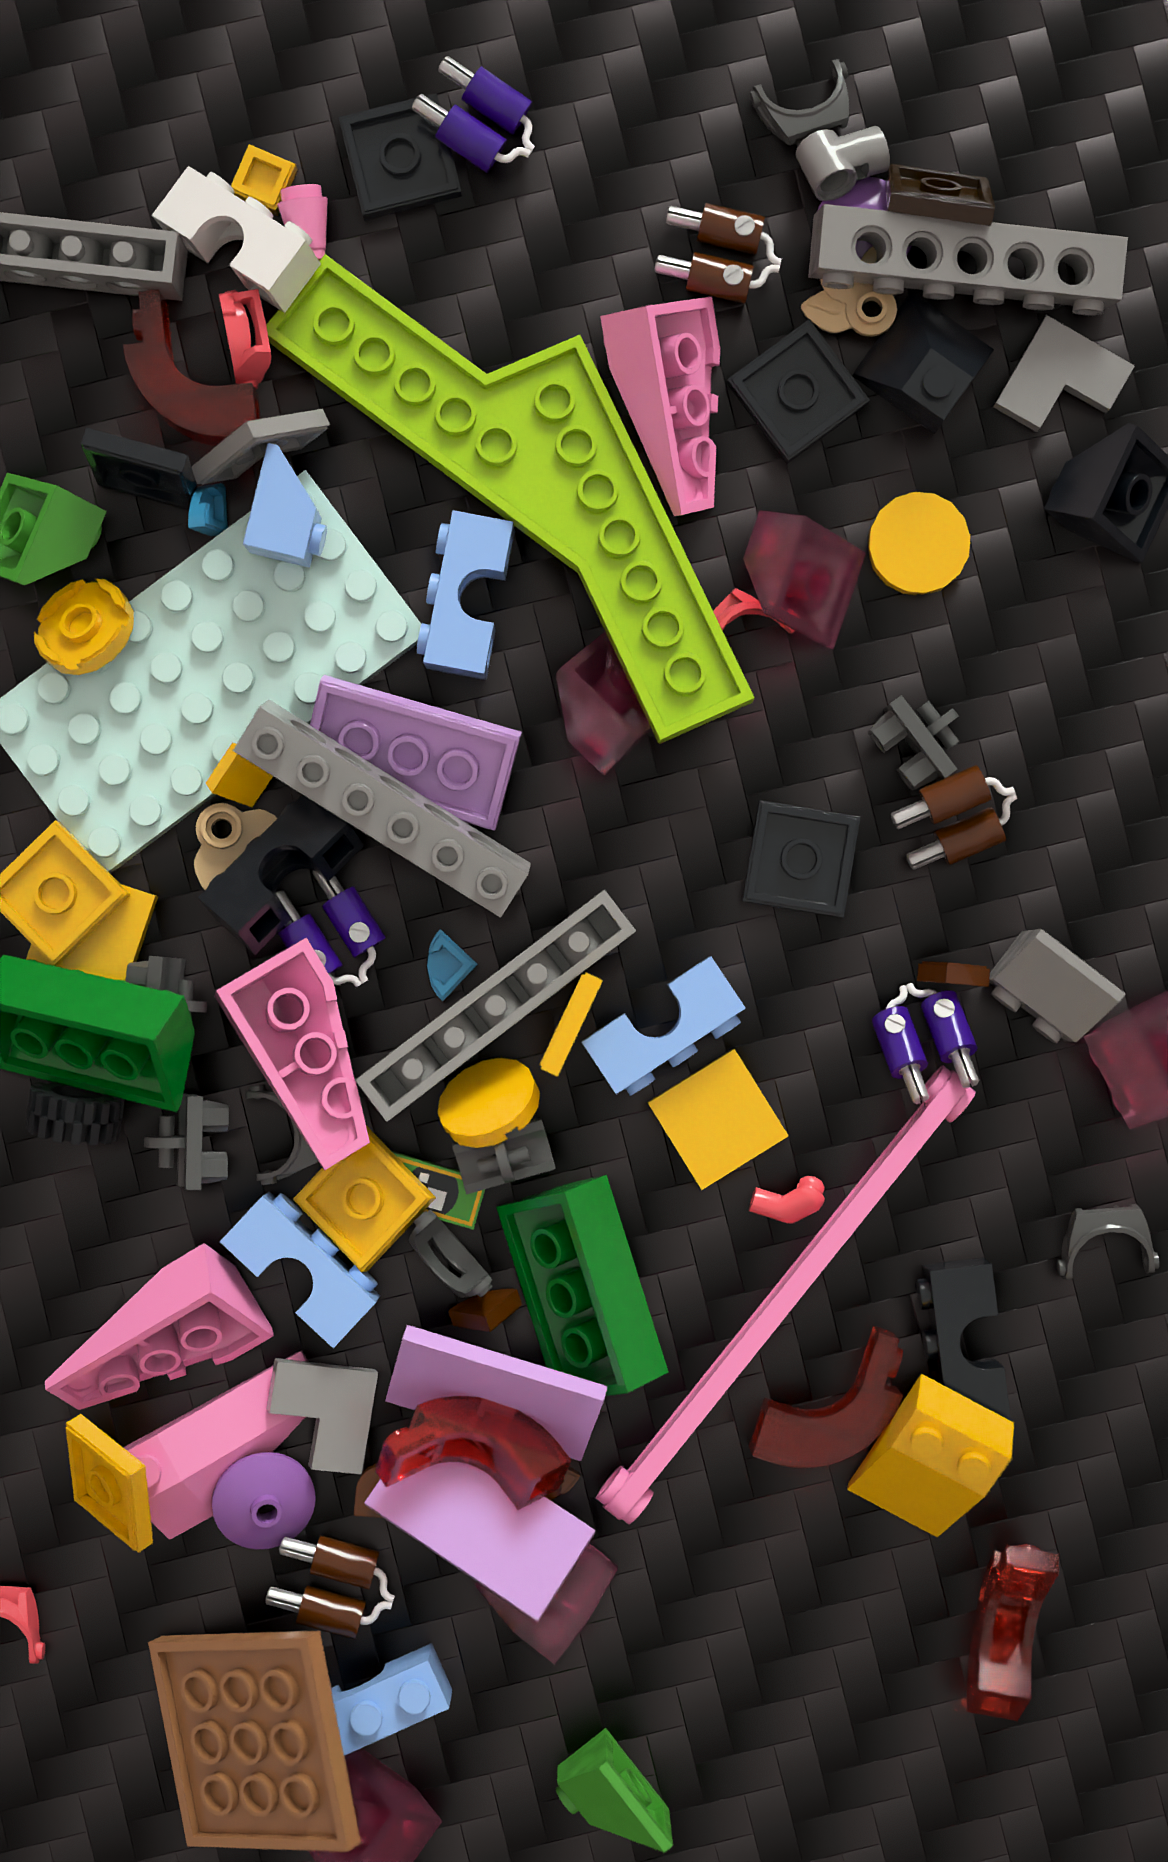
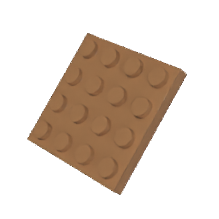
(254, 1741)

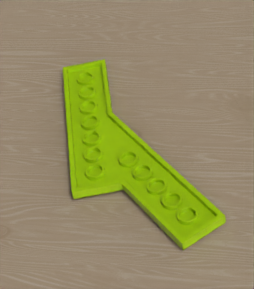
(550, 458)

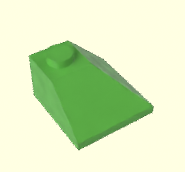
(43, 529)
(613, 1793)

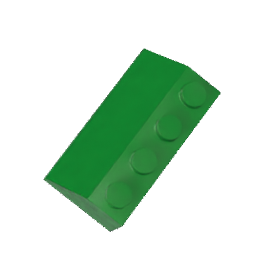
(94, 1032)
(583, 1285)

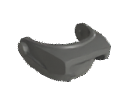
(796, 125)
(301, 1154)
(1089, 1223)
(473, 1277)

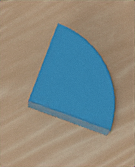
(208, 510)
(447, 965)

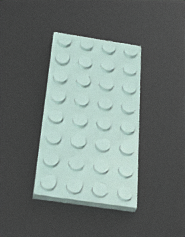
(210, 642)

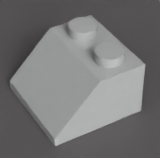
(1052, 987)

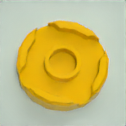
(918, 543)
(84, 626)
(488, 1102)

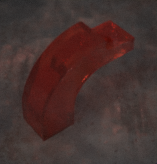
(190, 408)
(839, 1430)
(481, 1434)
(1006, 1628)

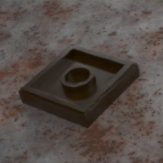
(939, 194)

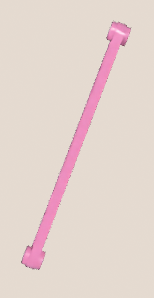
(628, 1491)

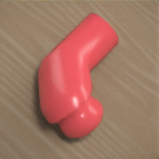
(792, 1206)

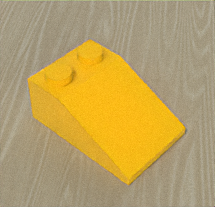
(935, 1457)

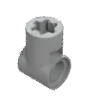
(836, 162)

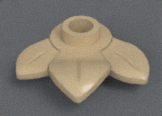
(842, 308)
(218, 854)

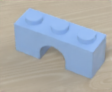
(472, 550)
(704, 1005)
(274, 1232)
(393, 1700)

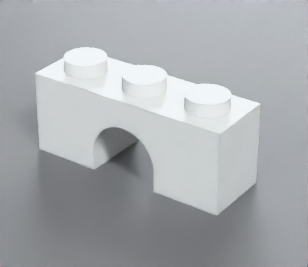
(209, 215)

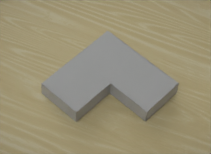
(1058, 362)
(250, 442)
(340, 1402)

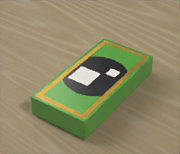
(447, 1186)

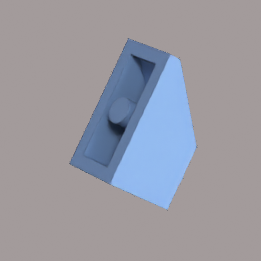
(282, 515)

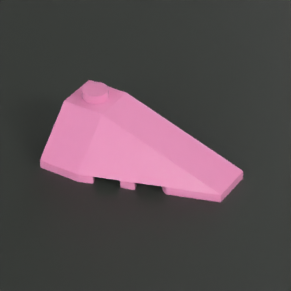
(664, 375)
(297, 1039)
(177, 1319)
(197, 1448)

